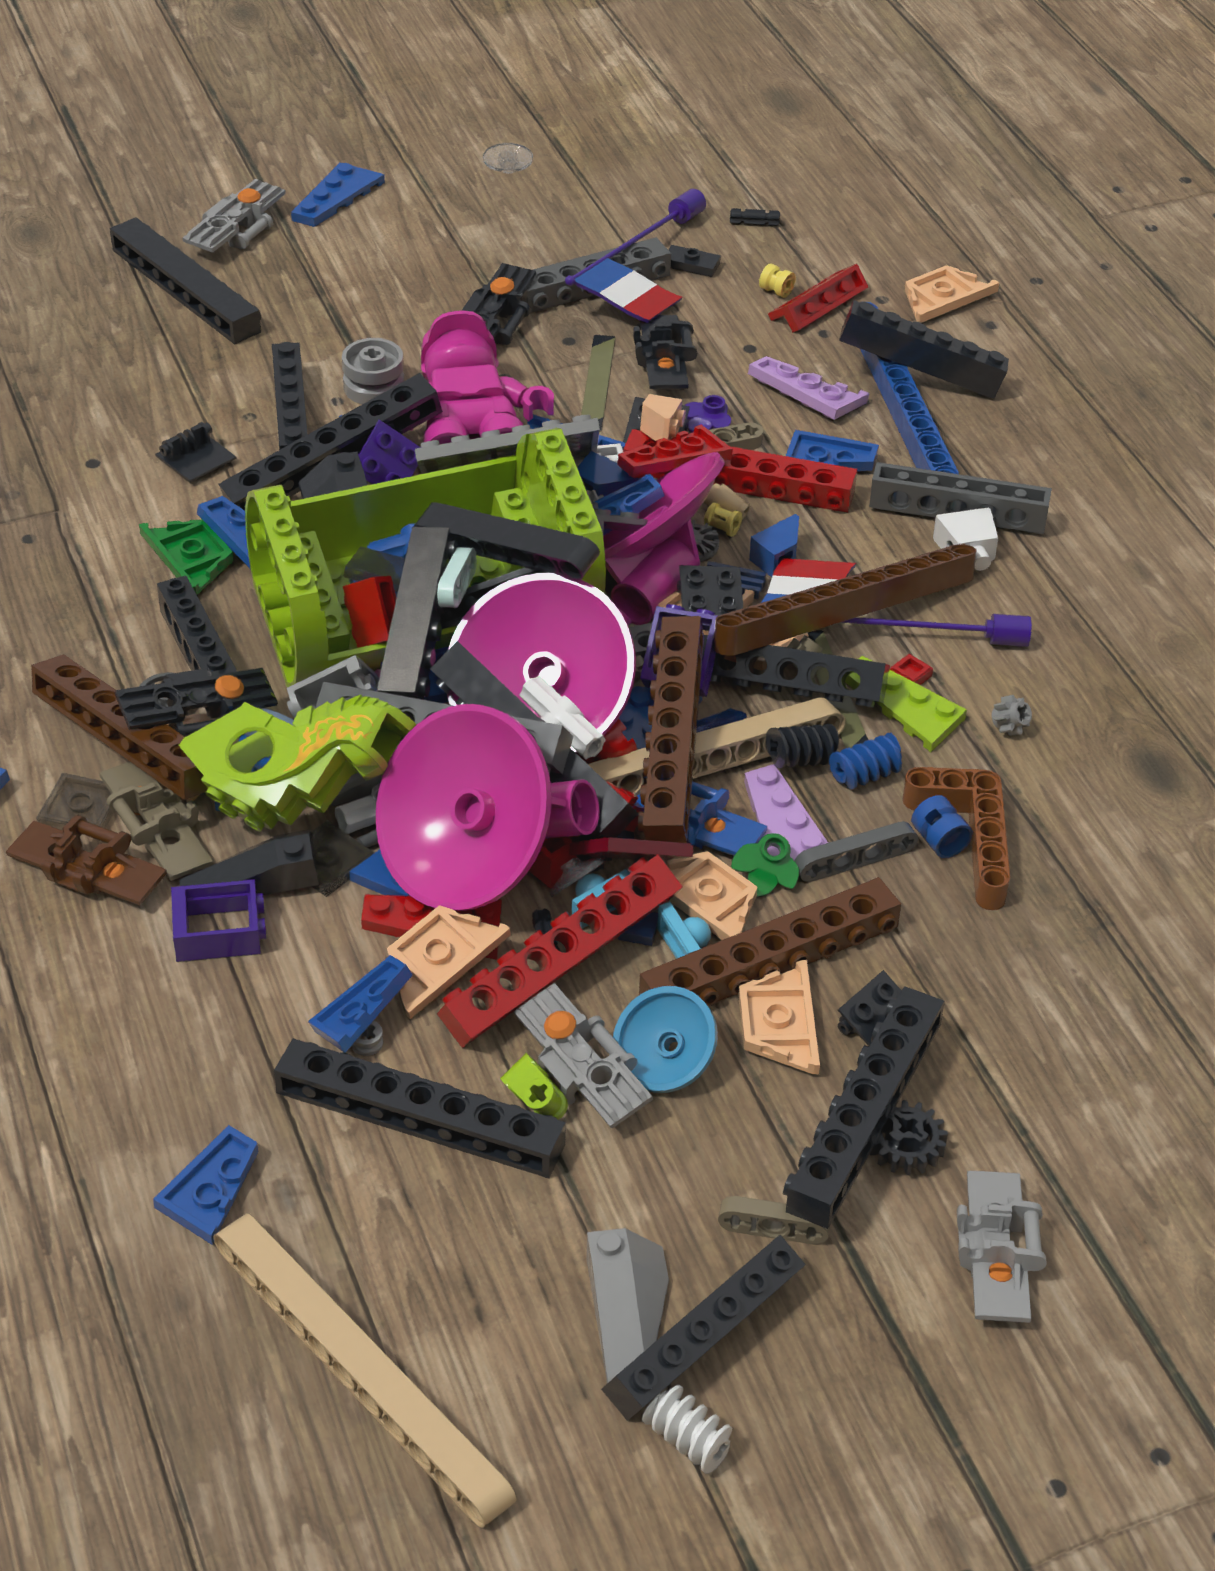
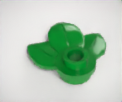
(767, 870)

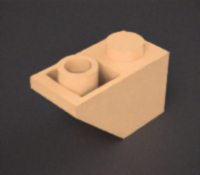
(662, 417)

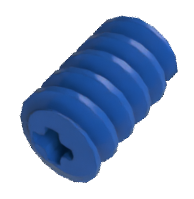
(866, 761)

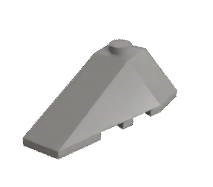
(627, 1292)

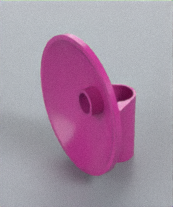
(649, 557)
(555, 632)
(472, 807)

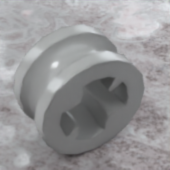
(372, 1046)

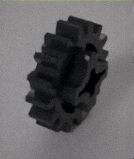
(907, 1139)

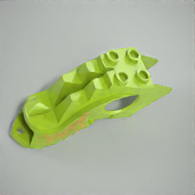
(306, 761)

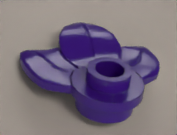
(709, 413)

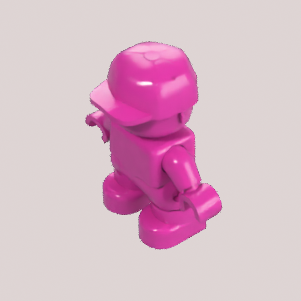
(462, 368)

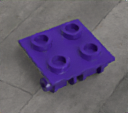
(387, 455)

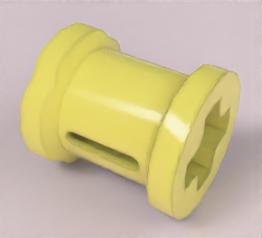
(732, 522)

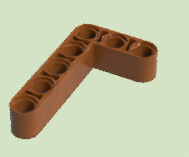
(982, 797)

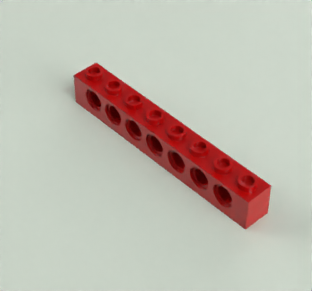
(778, 477)
(469, 1022)

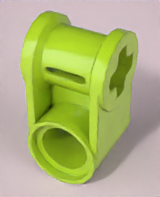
(534, 1088)

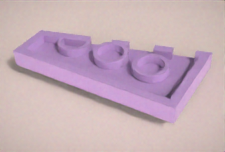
(807, 388)
(781, 810)

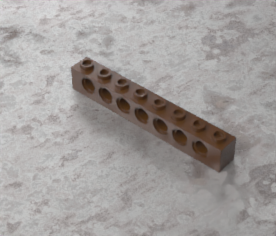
(95, 709)
(673, 730)
(778, 944)

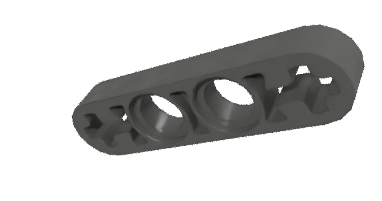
(821, 860)

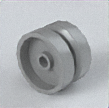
(371, 368)

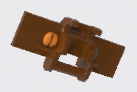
(101, 870)

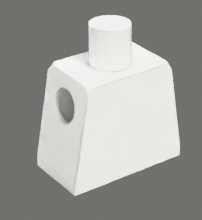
(969, 528)

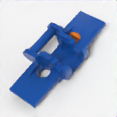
(716, 827)

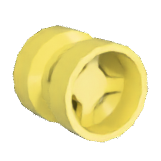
(779, 281)

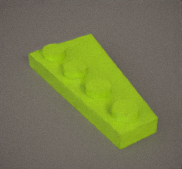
(917, 708)

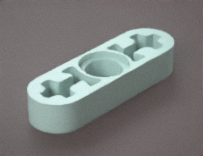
(456, 577)

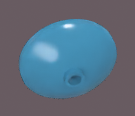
(654, 1023)

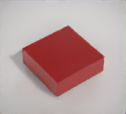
(913, 669)

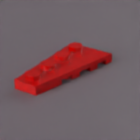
(672, 453)
(398, 914)

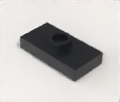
(694, 261)

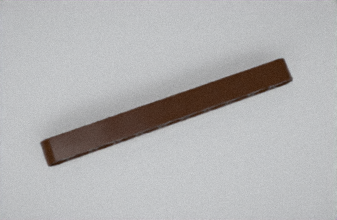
(843, 599)

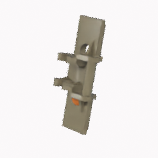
(164, 816)

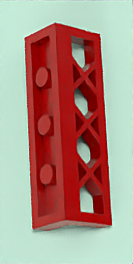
(821, 298)

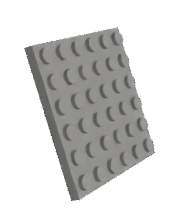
(580, 435)

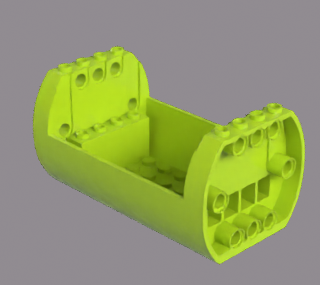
(305, 543)

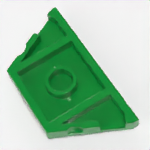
(189, 550)

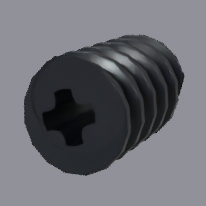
(802, 745)

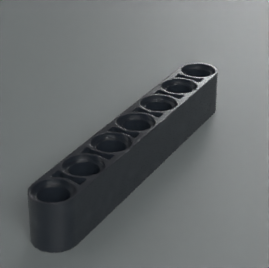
(514, 541)

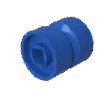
(942, 826)

